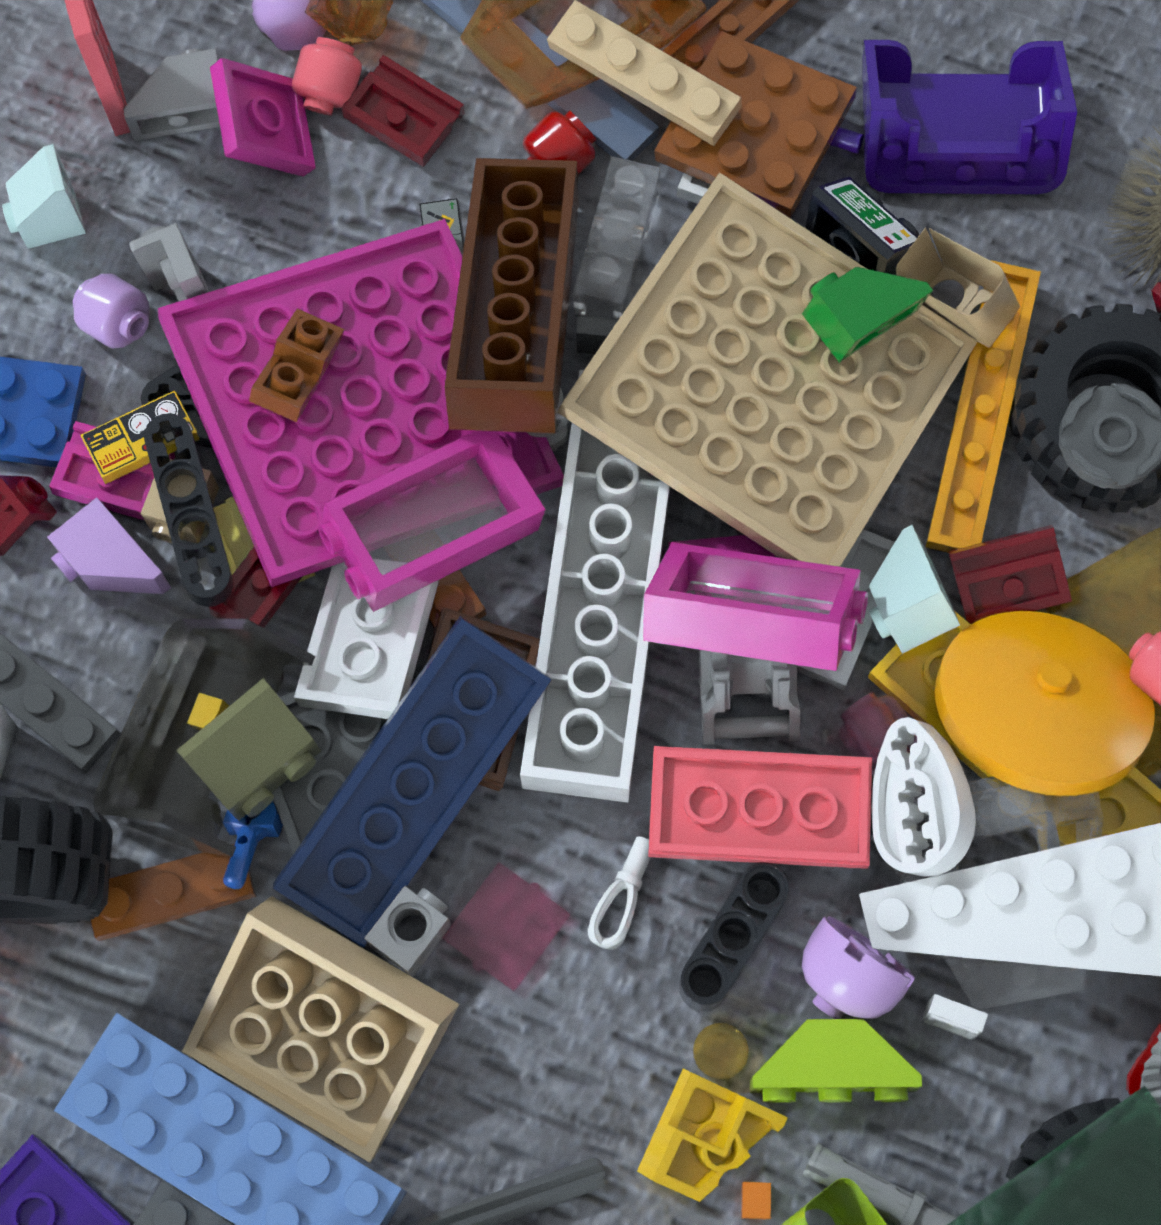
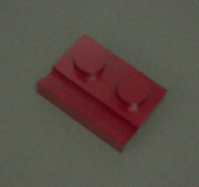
(403, 110)
(1011, 574)

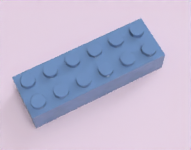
(217, 1138)

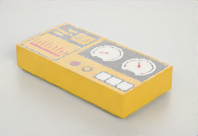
(120, 444)

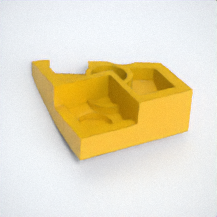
(704, 1136)

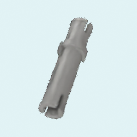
(887, 1198)

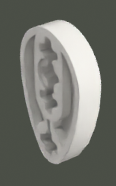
(946, 800)

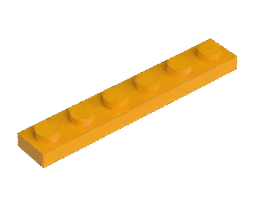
(981, 425)

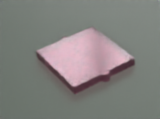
(506, 926)

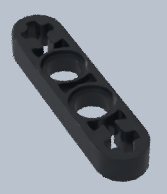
(187, 509)

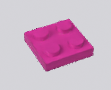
(261, 118)

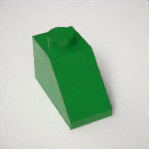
(861, 307)

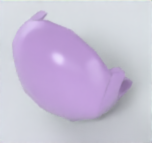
(286, 23)

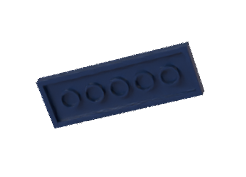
(412, 781)

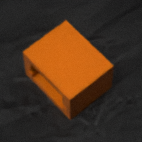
(756, 1200)

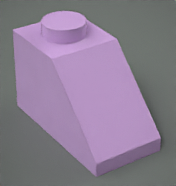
(104, 554)

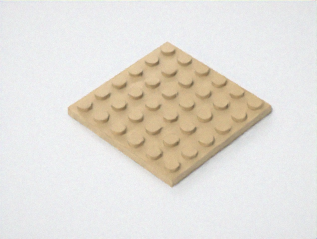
(741, 399)

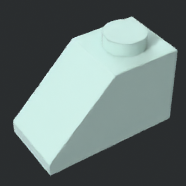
(43, 201)
(910, 595)

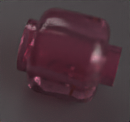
(868, 723)

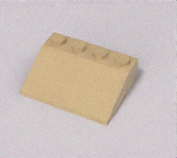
(319, 1027)

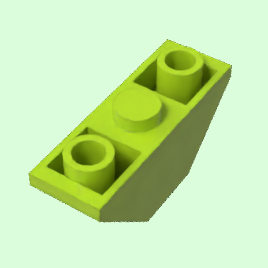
(835, 1061)

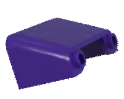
(967, 128)

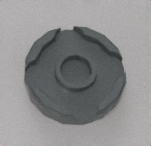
(1112, 436)

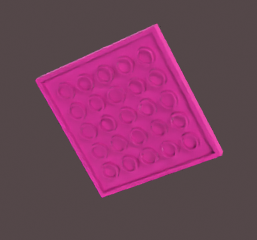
(372, 407)

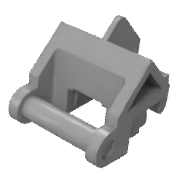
(728, 675)

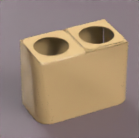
(971, 271)

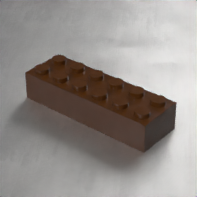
(513, 297)

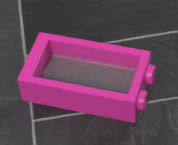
(430, 518)
(754, 606)

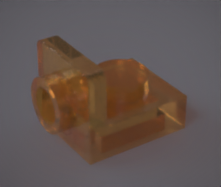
(351, 20)

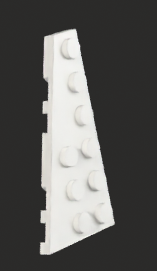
(1054, 907)

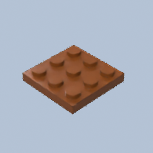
(778, 132)

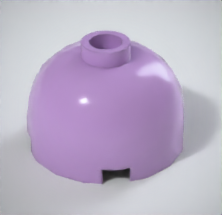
(852, 974)

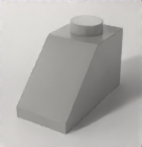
(175, 97)

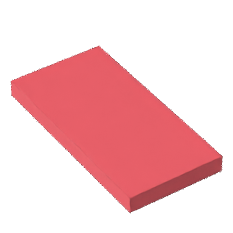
(99, 60)
(760, 807)

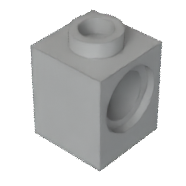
(403, 954)

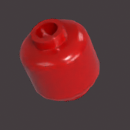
(561, 139)

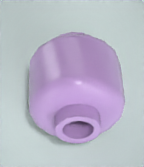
(110, 310)

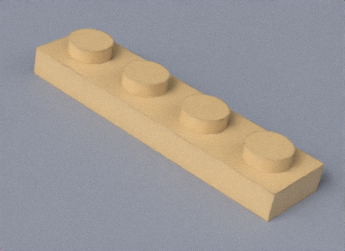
(644, 72)

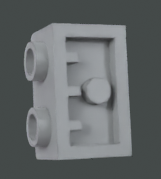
(169, 261)

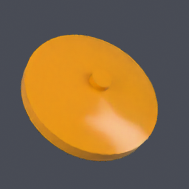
(1043, 703)

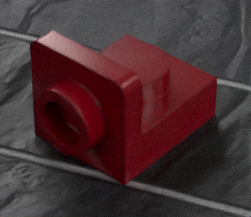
(21, 504)

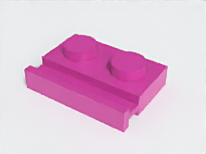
(80, 480)

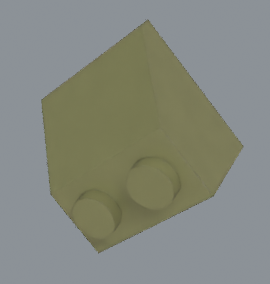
(251, 751)

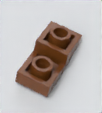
(296, 365)

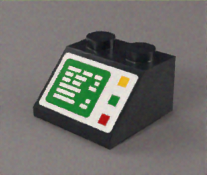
(859, 225)

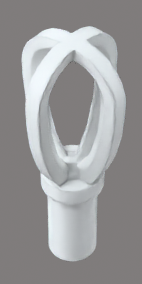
(627, 879)

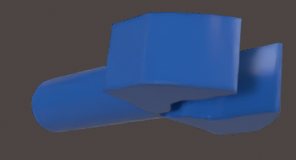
(248, 835)

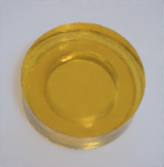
(720, 1051)

